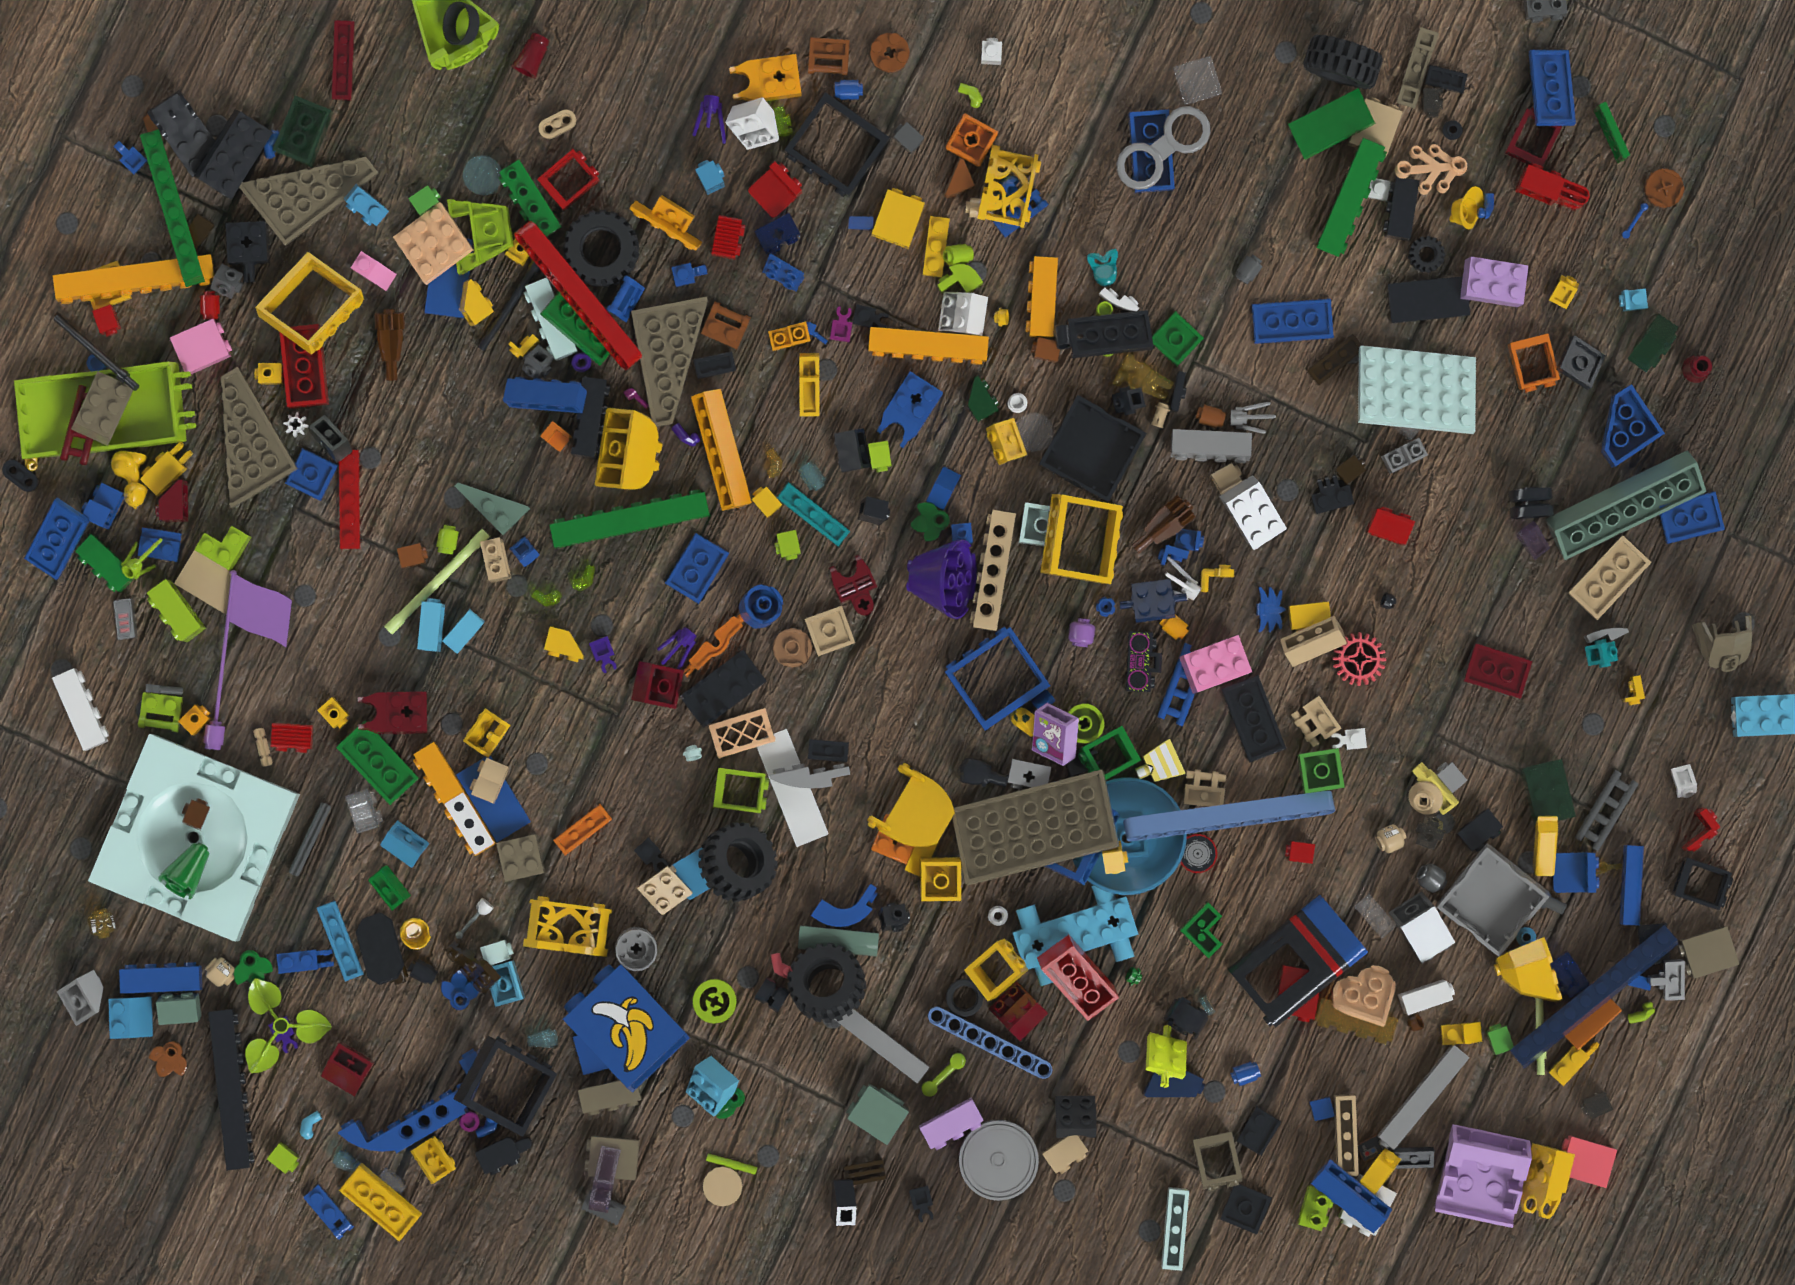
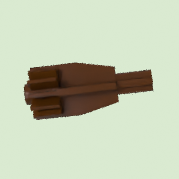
(390, 339)
(1165, 523)

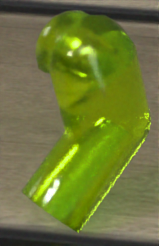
(548, 599)

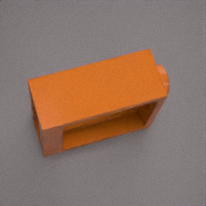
(1530, 342)

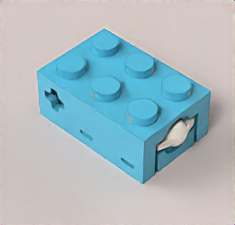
(1763, 715)

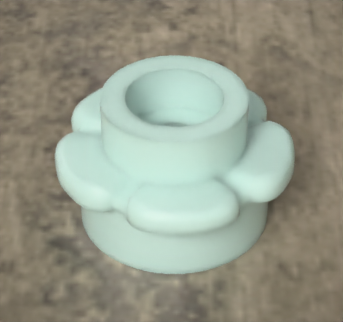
(692, 753)

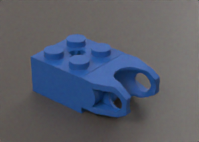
(907, 414)

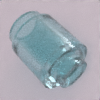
(812, 476)

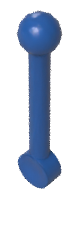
(1626, 234)

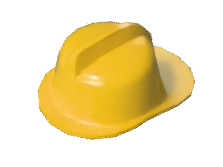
(1465, 209)

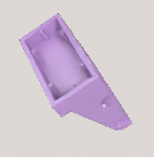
(1483, 1175)

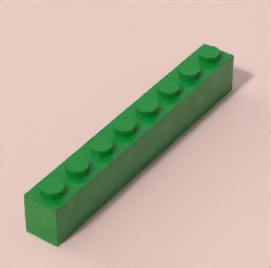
(172, 208)
(629, 520)

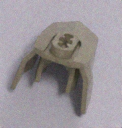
(1725, 649)

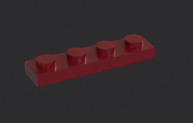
(343, 60)

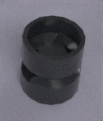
(772, 994)

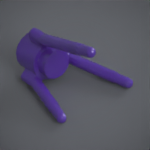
(710, 104)
(685, 638)

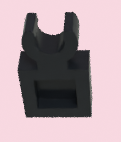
(866, 316)
(1076, 767)
(649, 853)
(921, 1200)

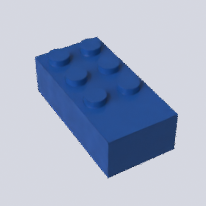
(1148, 128)

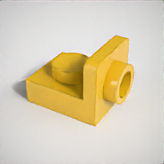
(1564, 291)
(527, 345)
(1635, 687)

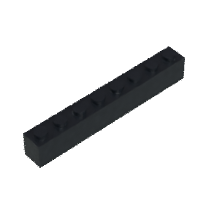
(231, 1089)

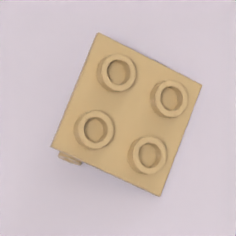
(665, 890)

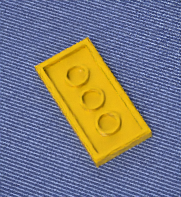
(380, 1202)

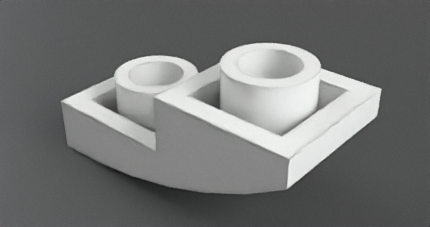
(1126, 303)

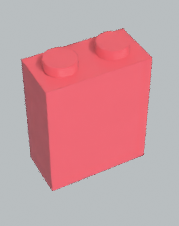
(1591, 1160)

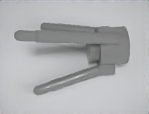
(1239, 417)

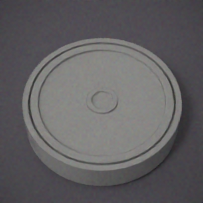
(998, 1160)

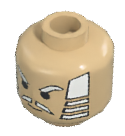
(1390, 838)
(220, 972)

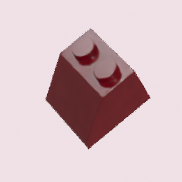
(174, 504)
(657, 685)

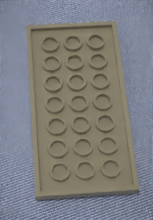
(1035, 827)

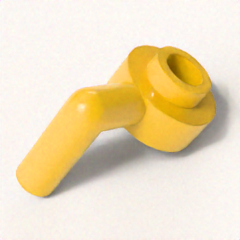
(1222, 571)

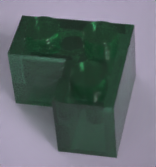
(1654, 342)

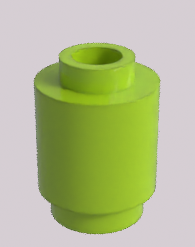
(958, 254)
(447, 540)

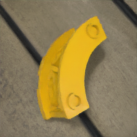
(989, 202)
(543, 940)

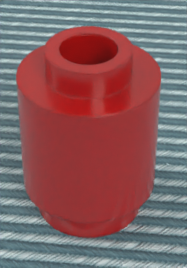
(209, 305)

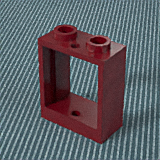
(1522, 155)

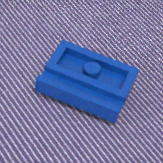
(166, 550)

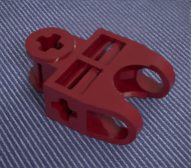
(859, 593)

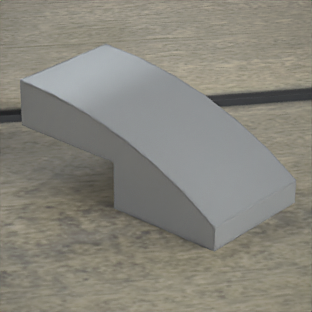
(1610, 634)

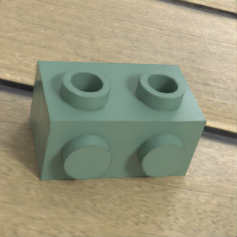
(178, 1008)

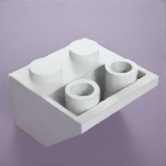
(753, 123)
(963, 313)

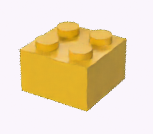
(940, 879)

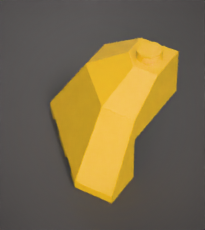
(1529, 971)

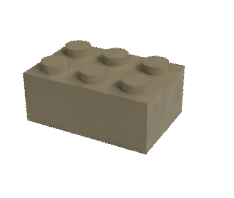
(102, 408)

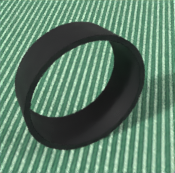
(450, 19)

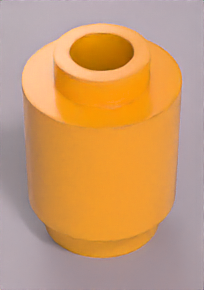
(1175, 627)

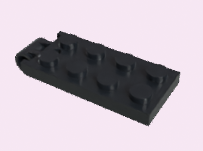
(1105, 334)

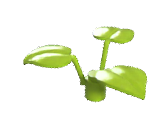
(310, 1026)

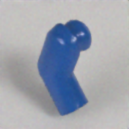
(268, 148)
(1488, 206)
(489, 1127)

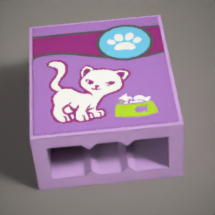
(1055, 734)

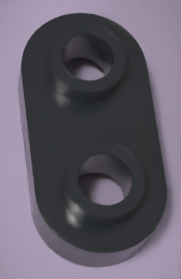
(20, 476)

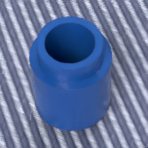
(848, 89)
(1245, 1073)

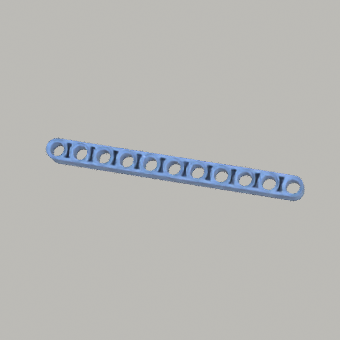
(1229, 816)

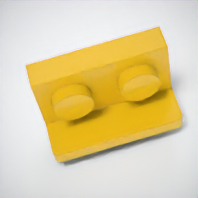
(1006, 441)

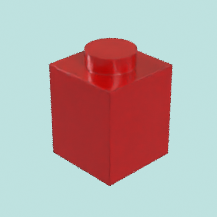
(107, 320)
(1300, 852)

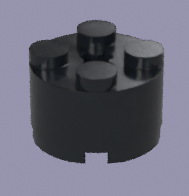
(1185, 1017)

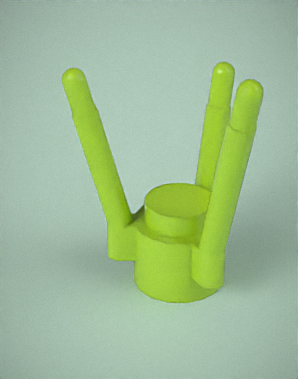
(133, 567)

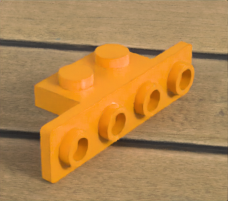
(669, 218)

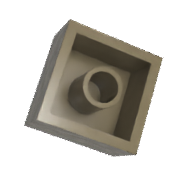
(520, 857)

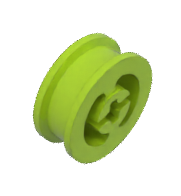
(706, 1015)

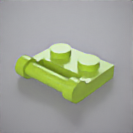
(160, 705)

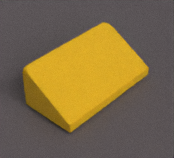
(913, 864)

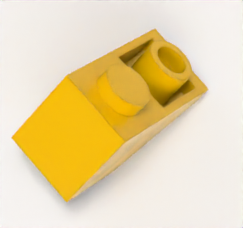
(473, 304)
(562, 642)

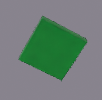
(1176, 339)

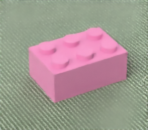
(1215, 664)

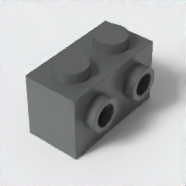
(1540, 9)

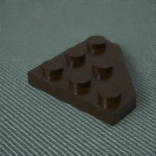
(479, 971)

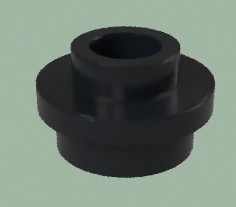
(1452, 136)

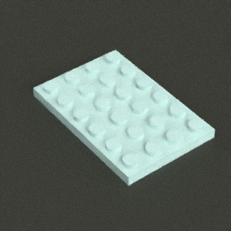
(1416, 389)

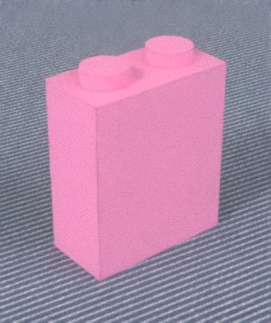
(201, 346)

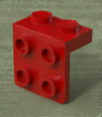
(775, 190)
(1708, 819)

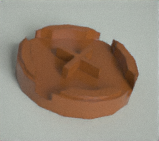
(1664, 188)

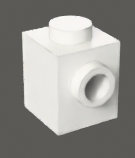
(991, 51)

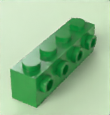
(528, 196)

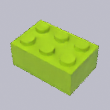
(175, 611)

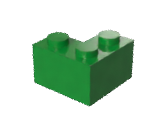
(1198, 927)

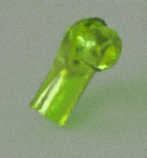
(585, 581)

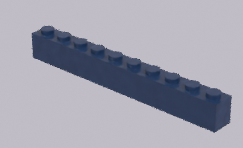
(1594, 996)

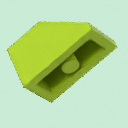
(879, 456)

